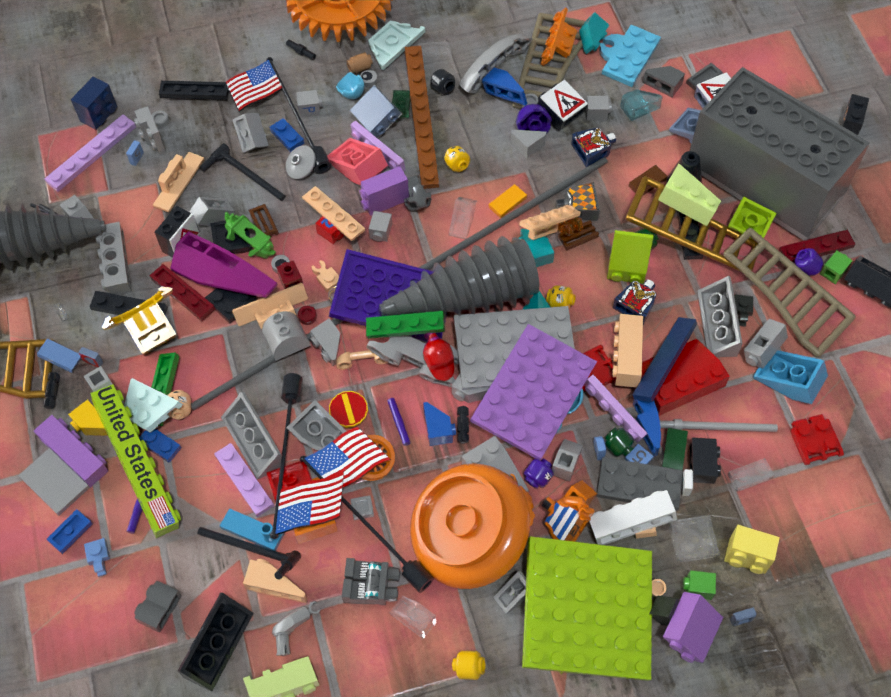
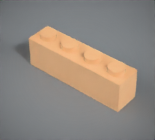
(629, 350)

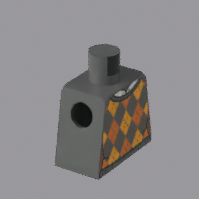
(582, 199)

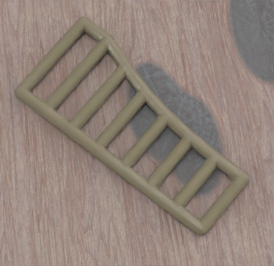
(560, 72)
(781, 306)

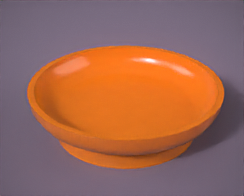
(470, 525)

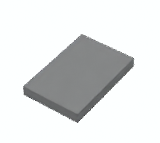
(54, 481)

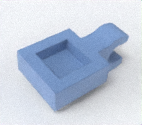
(96, 554)

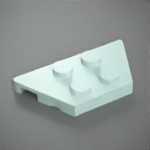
(392, 40)
(148, 405)

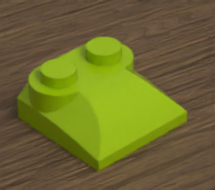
(751, 215)

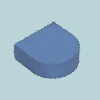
(600, 448)

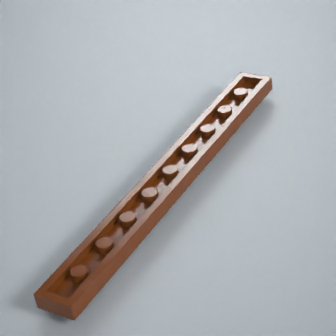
(421, 118)

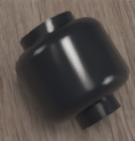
(442, 81)

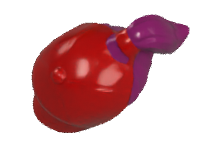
(438, 357)

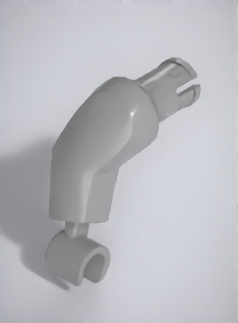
(288, 624)

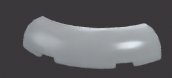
(492, 58)

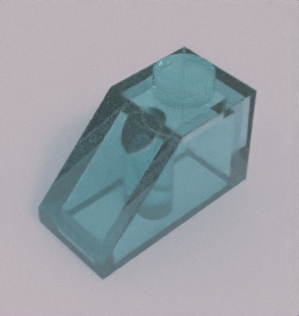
(639, 103)

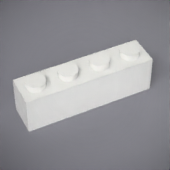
(633, 517)

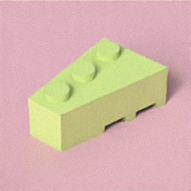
(689, 196)
(288, 681)

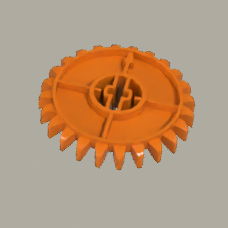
(337, 15)

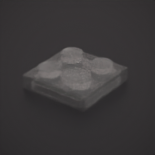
(693, 539)

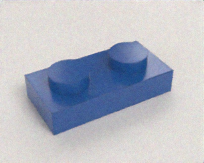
(286, 134)
(160, 444)
(69, 531)

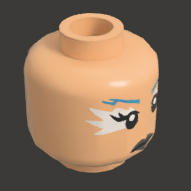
(183, 398)

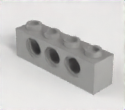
(113, 247)

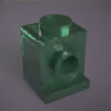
(402, 101)

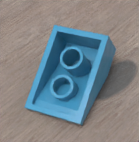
(794, 375)

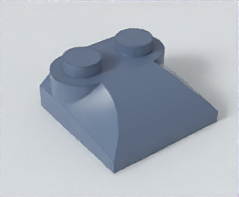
(686, 124)

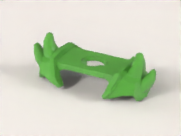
(261, 242)

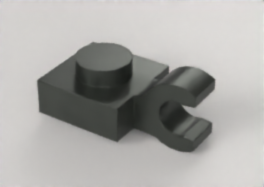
(744, 308)

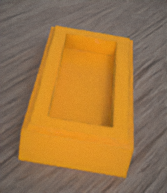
(507, 201)

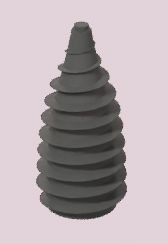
(35, 233)
(472, 282)

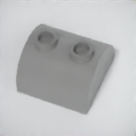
(284, 334)

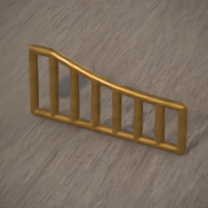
(680, 239)
(25, 392)

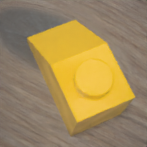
(87, 420)

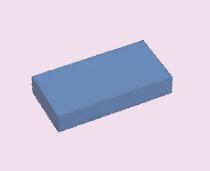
(59, 355)

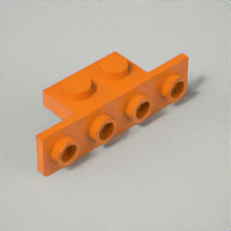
(560, 39)

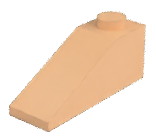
(261, 579)

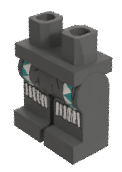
(369, 582)

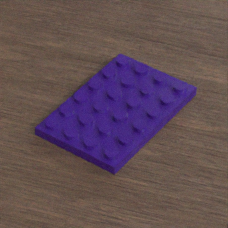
(368, 282)

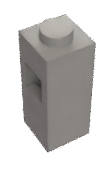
(765, 343)

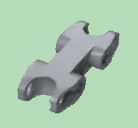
(410, 350)

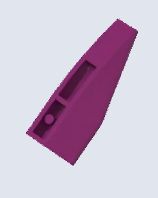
(217, 267)

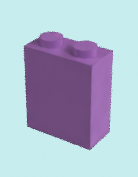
(384, 190)
(693, 627)

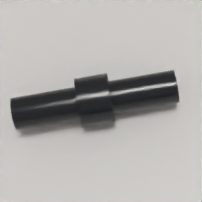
(301, 49)

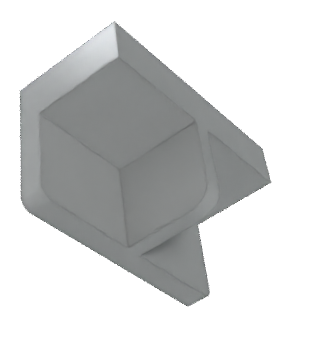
(250, 132)

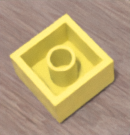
(751, 549)

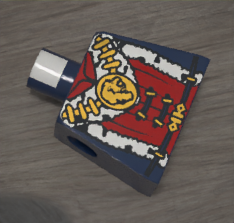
(592, 145)
(636, 299)

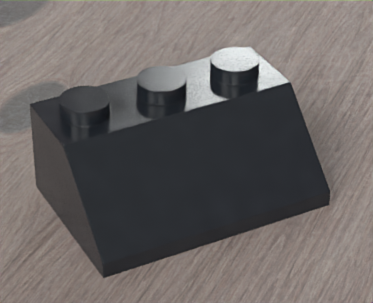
(871, 278)

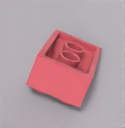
(357, 160)

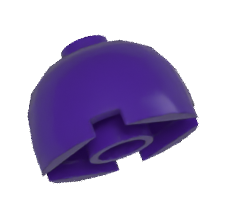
(533, 118)

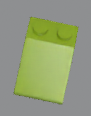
(629, 256)

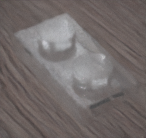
(751, 475)

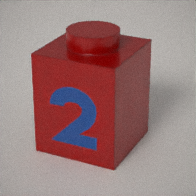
(328, 230)

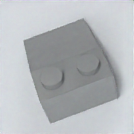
(494, 455)

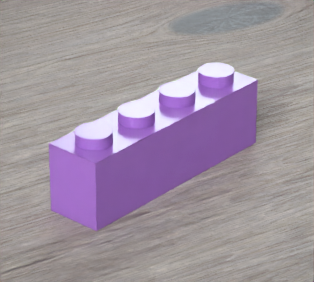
(71, 450)

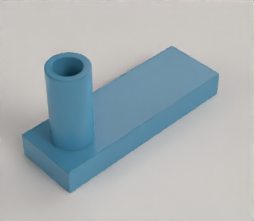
(250, 529)

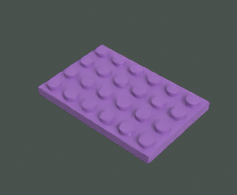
(533, 392)

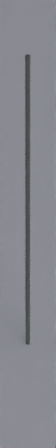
(427, 266)

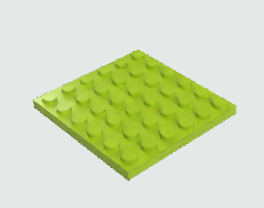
(588, 609)

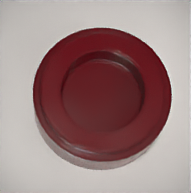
(307, 315)

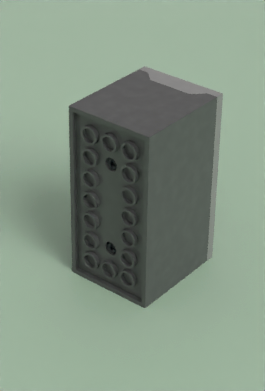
(776, 152)

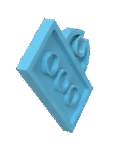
(628, 54)

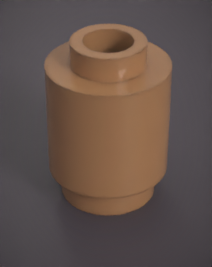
(359, 63)

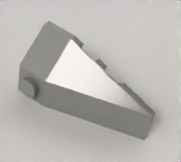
(315, 427)

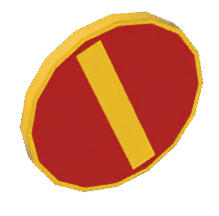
(348, 408)

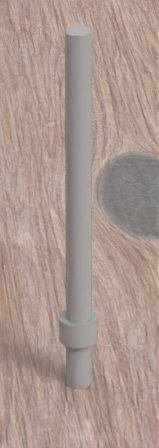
(679, 424)

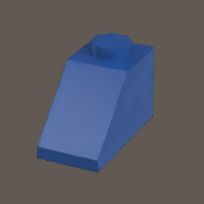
(438, 426)

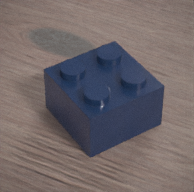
(94, 103)

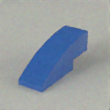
(649, 421)

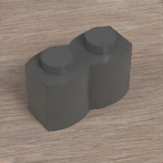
(157, 606)

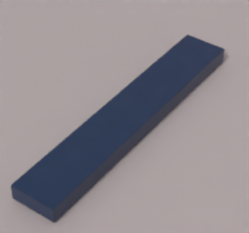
(664, 359)

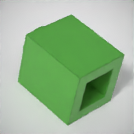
(836, 267)
(700, 583)

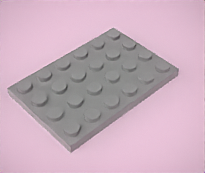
(489, 338)

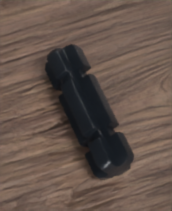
(51, 390)
(463, 424)

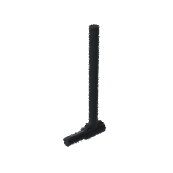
(222, 152)
(287, 560)

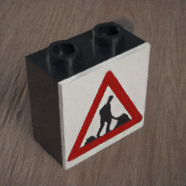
(562, 104)
(174, 228)

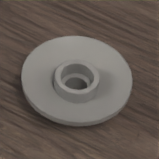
(300, 162)

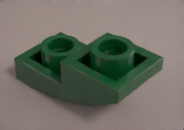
(675, 449)

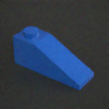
(502, 84)

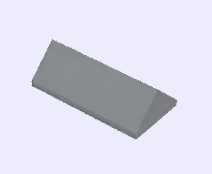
(720, 318)
(251, 436)

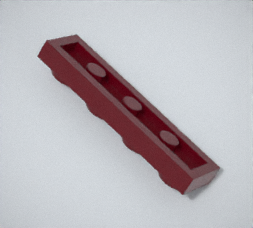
(822, 245)
(183, 292)

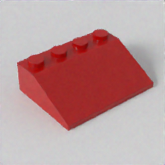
(692, 377)

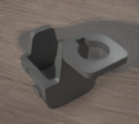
(418, 197)

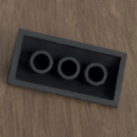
(215, 642)

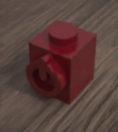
(289, 274)

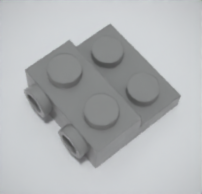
(148, 129)

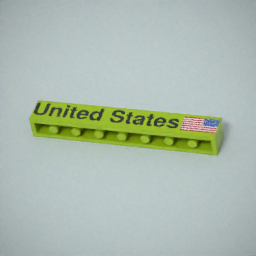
(135, 460)

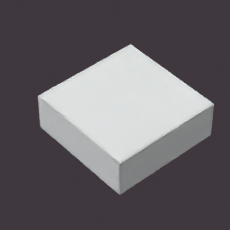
(687, 482)

